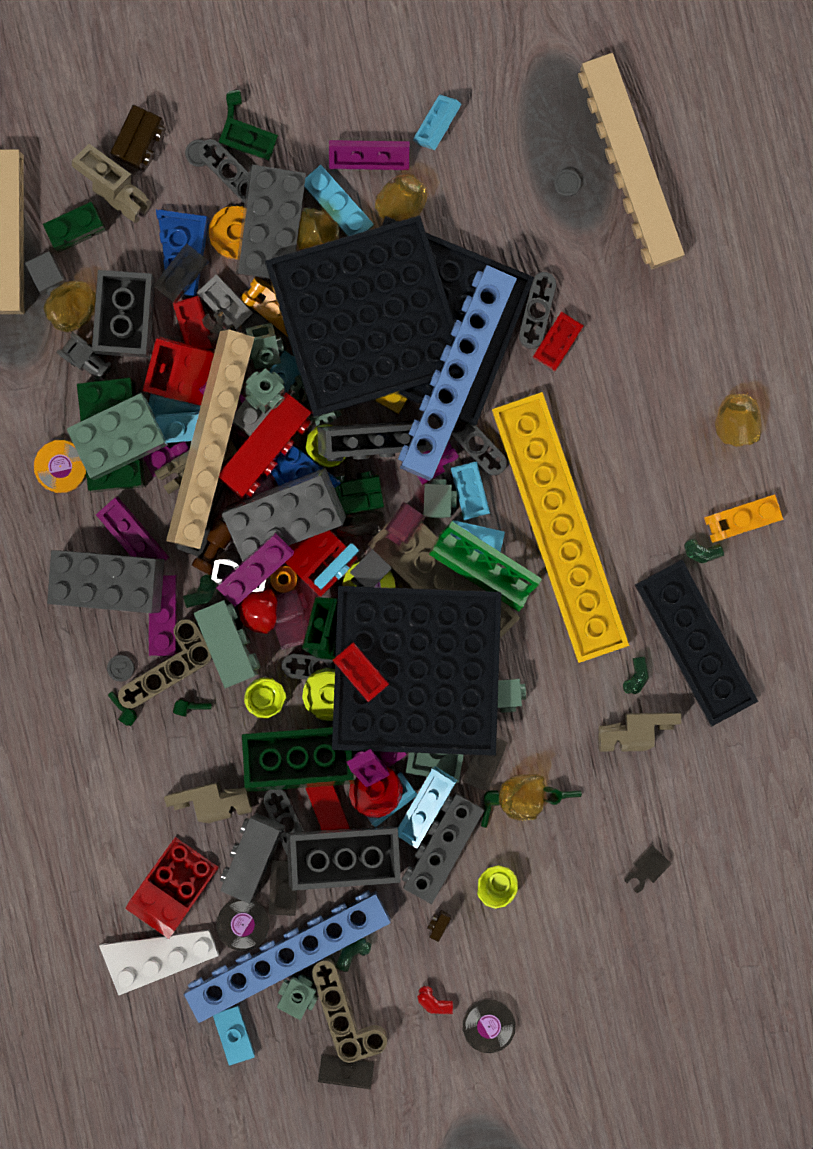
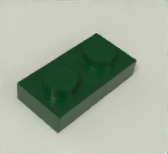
(248, 139)

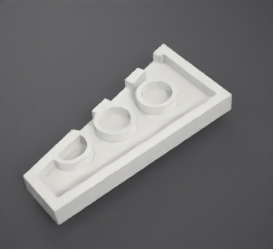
(150, 959)

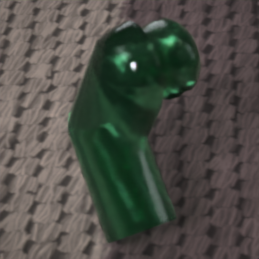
(701, 554)
(204, 592)
(640, 677)
(348, 952)

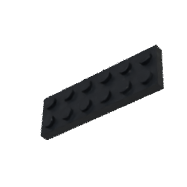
(696, 643)

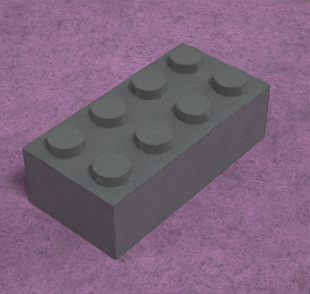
(269, 218)
(289, 510)
(105, 581)
(343, 857)

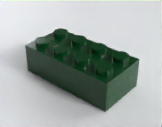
(93, 399)
(294, 760)

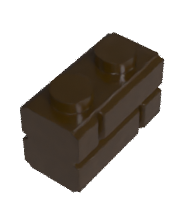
(138, 138)

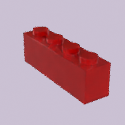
(264, 446)

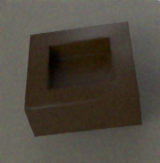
(438, 925)

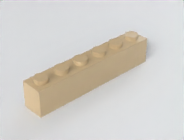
(11, 232)

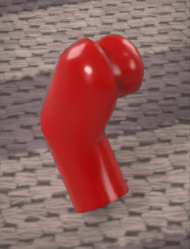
(431, 1004)

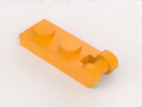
(267, 308)
(744, 518)

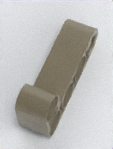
(164, 669)
(342, 1008)

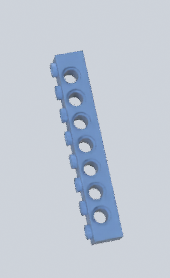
(500, 286)
(206, 1006)

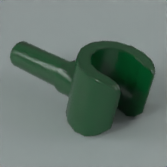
(233, 98)
(181, 707)
(127, 716)
(558, 795)
(491, 798)

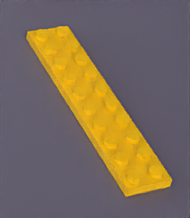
(560, 527)

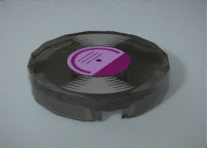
(243, 924)
(488, 1025)

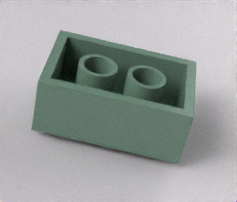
(117, 436)
(227, 643)

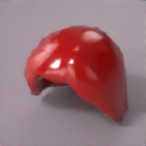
(259, 611)

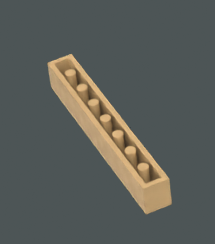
(631, 160)
(210, 439)

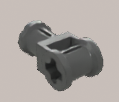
(80, 354)

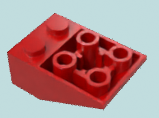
(178, 370)
(314, 556)
(171, 887)

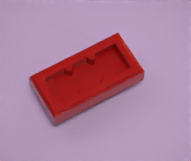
(190, 316)
(558, 341)
(360, 672)

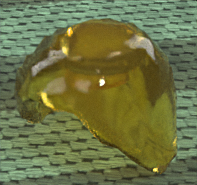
(401, 198)
(315, 229)
(70, 305)
(738, 420)
(522, 796)

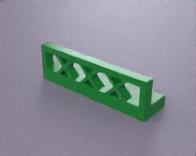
(482, 568)

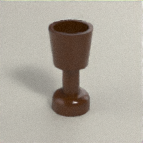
(218, 537)

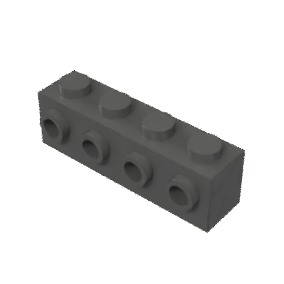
(366, 440)
(442, 848)

